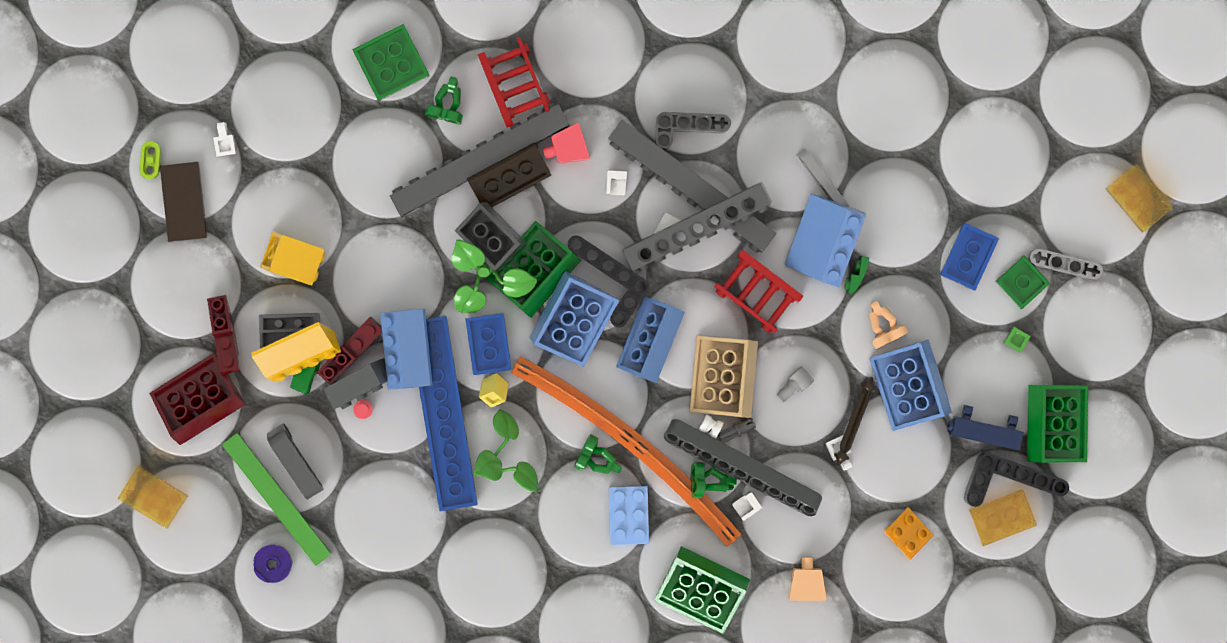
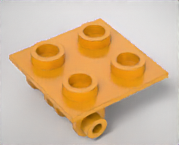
(908, 533)

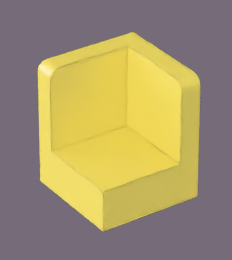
(493, 390)

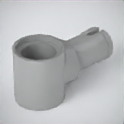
(798, 382)

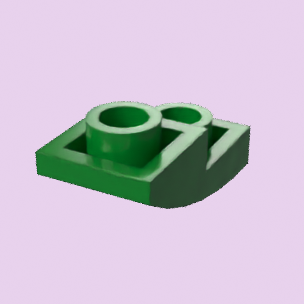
(854, 281)
(303, 381)

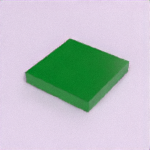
(1022, 282)

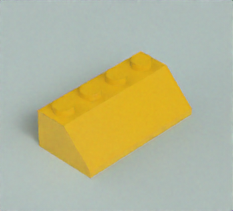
(297, 352)

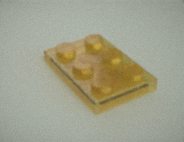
(1139, 198)
(152, 497)
(1002, 517)

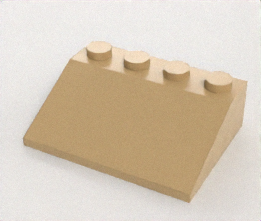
(723, 376)

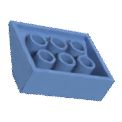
(825, 240)
(573, 319)
(910, 385)

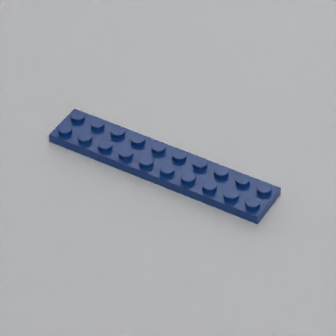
(446, 423)

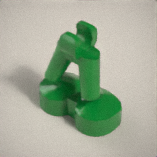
(450, 115)
(585, 457)
(698, 480)

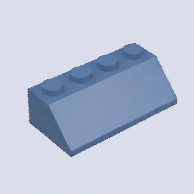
(650, 339)
(406, 349)

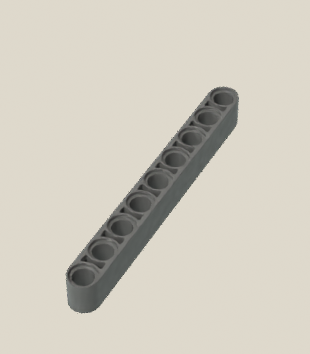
(743, 467)

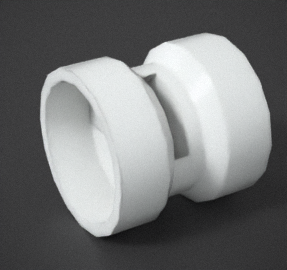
(711, 426)

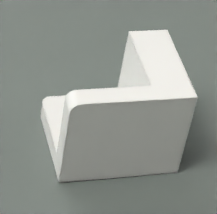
(616, 183)
(747, 505)

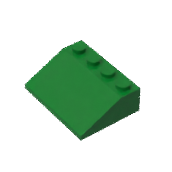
(542, 258)
(1057, 423)
(702, 590)

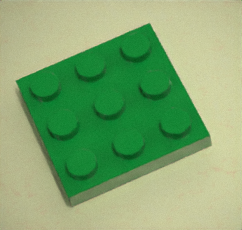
(390, 62)

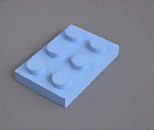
(629, 515)

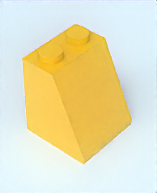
(292, 258)

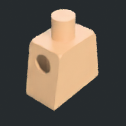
(807, 583)

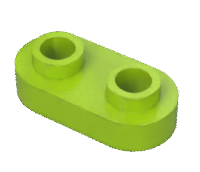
(148, 160)

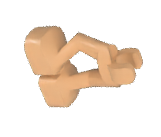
(895, 331)

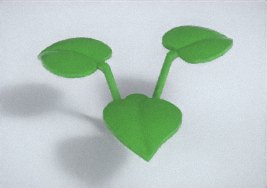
(469, 300)
(491, 467)

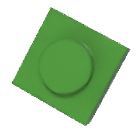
(1016, 339)

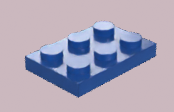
(969, 256)
(488, 344)

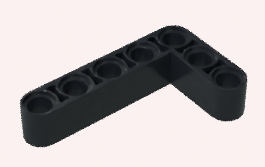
(614, 274)
(1012, 473)

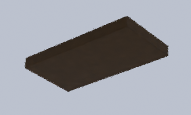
(509, 176)
(183, 201)

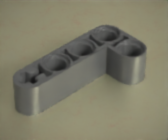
(692, 127)
(293, 461)

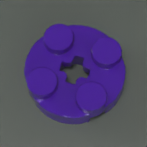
(261, 563)

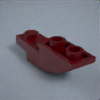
(224, 334)
(351, 351)

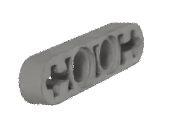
(820, 177)
(1065, 264)

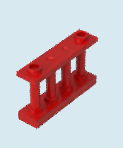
(502, 96)
(775, 284)

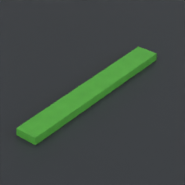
(276, 499)

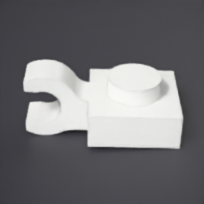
(224, 143)
(834, 447)

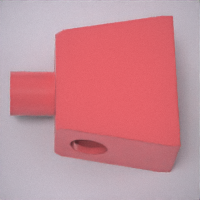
(568, 146)

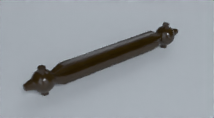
(855, 421)

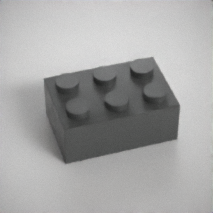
(491, 235)

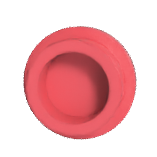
(362, 409)

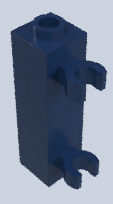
(984, 432)

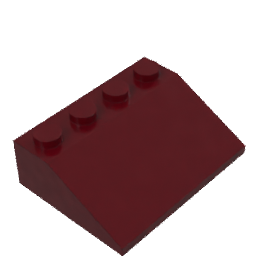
(196, 399)

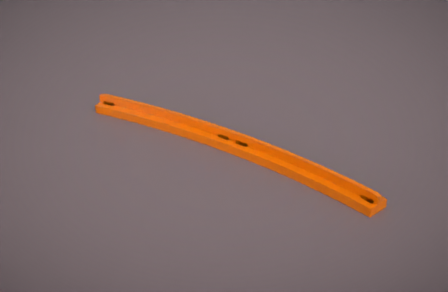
(614, 427)

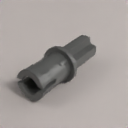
(736, 430)

